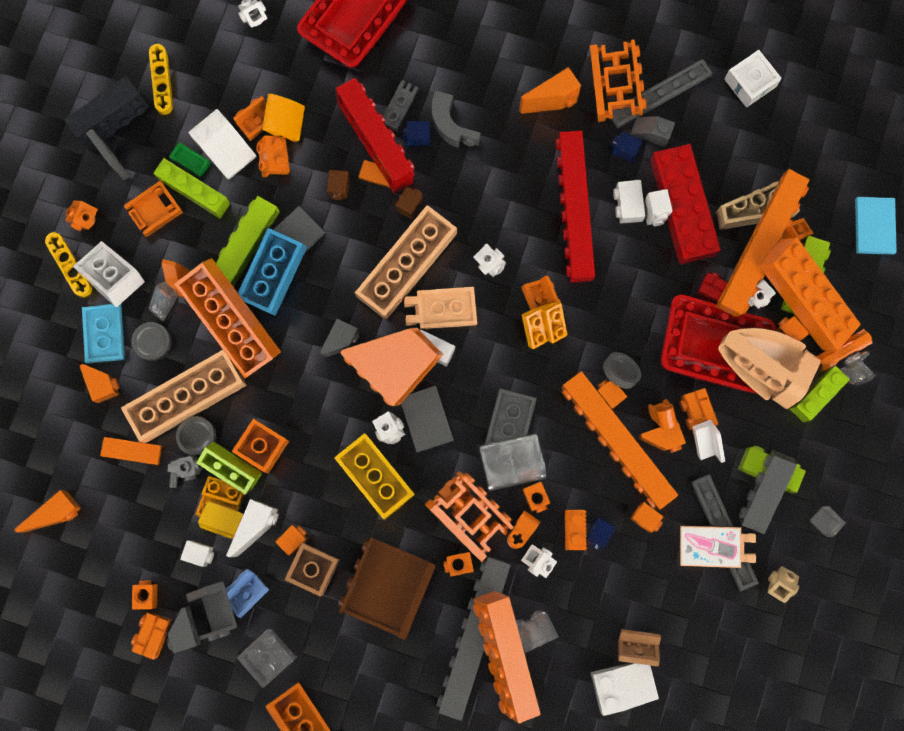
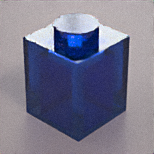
(417, 133)
(626, 146)
(600, 533)

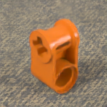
(663, 414)
(524, 528)

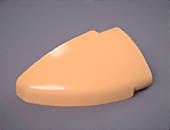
(770, 363)

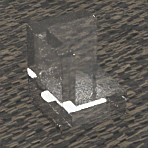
(827, 521)

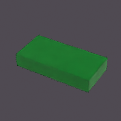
(189, 159)

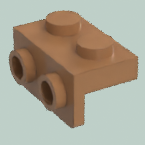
(639, 647)

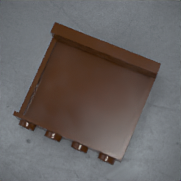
(387, 587)

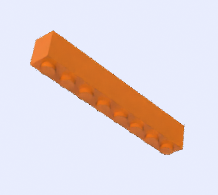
(764, 238)
(619, 441)

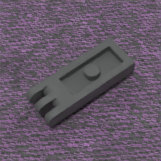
(399, 105)

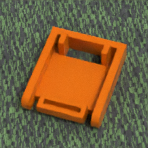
(150, 211)

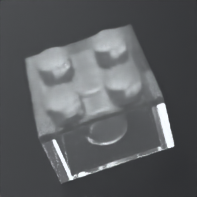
(266, 657)

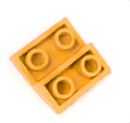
(283, 117)
(544, 324)
(221, 494)

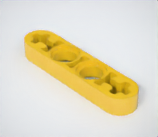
(160, 79)
(67, 265)

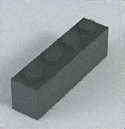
(768, 491)

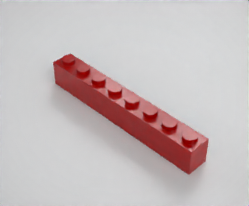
(576, 206)

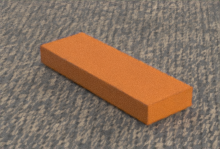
(131, 451)

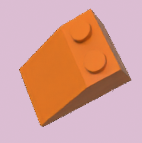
(553, 94)

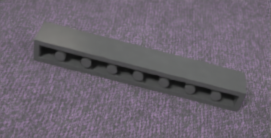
(470, 645)

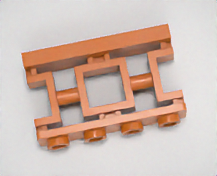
(602, 82)
(459, 526)

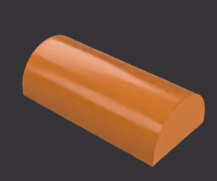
(295, 711)

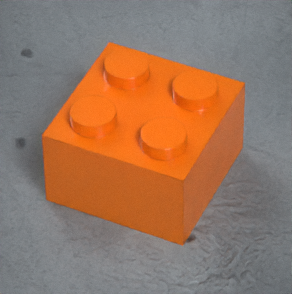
(260, 446)

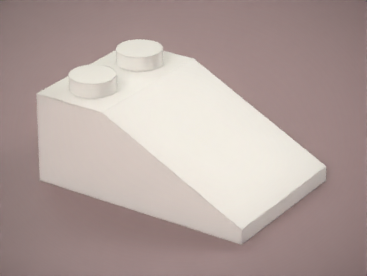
(222, 144)
(109, 274)
(254, 523)
(623, 687)

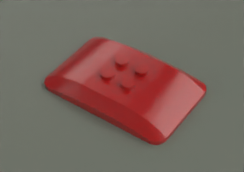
(348, 26)
(694, 338)

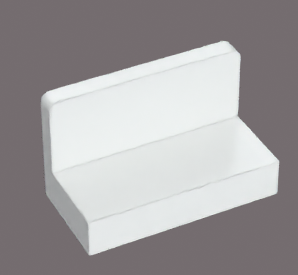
(708, 441)

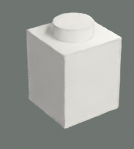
(197, 553)

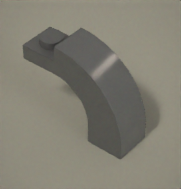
(446, 127)

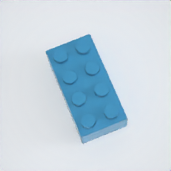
(271, 271)

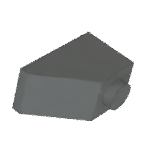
(653, 129)
(340, 338)
(183, 632)

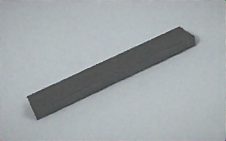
(665, 91)
(718, 517)

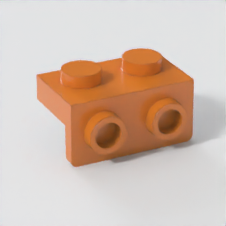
(251, 118)
(273, 155)
(540, 293)

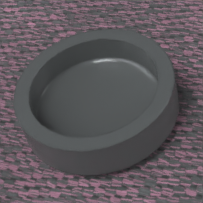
(151, 341)
(622, 370)
(195, 435)

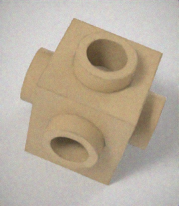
(783, 584)

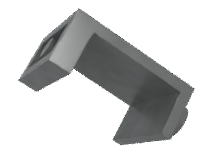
(217, 610)

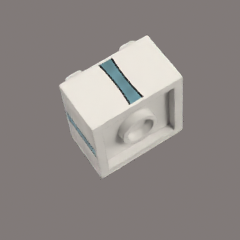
(752, 78)

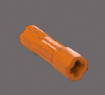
(854, 343)

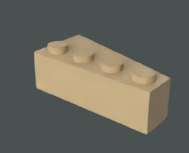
(746, 209)

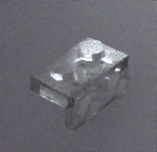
(857, 370)

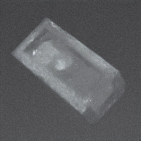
(162, 300)

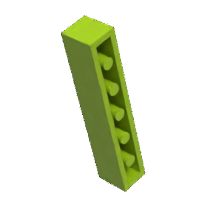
(245, 240)

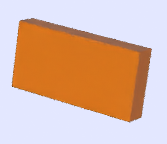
(371, 173)

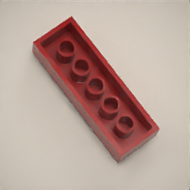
(374, 135)
(690, 216)

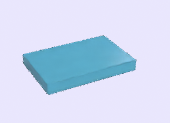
(875, 225)
(103, 333)

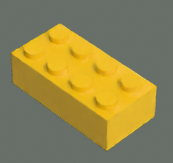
(374, 476)

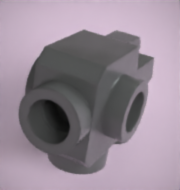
(185, 468)

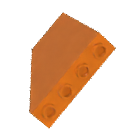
(394, 363)

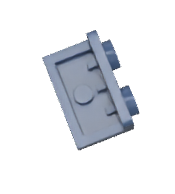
(245, 592)

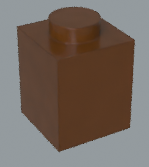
(338, 184)
(409, 202)

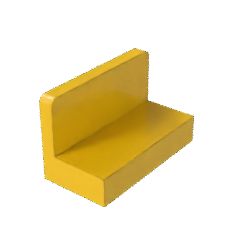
(220, 520)

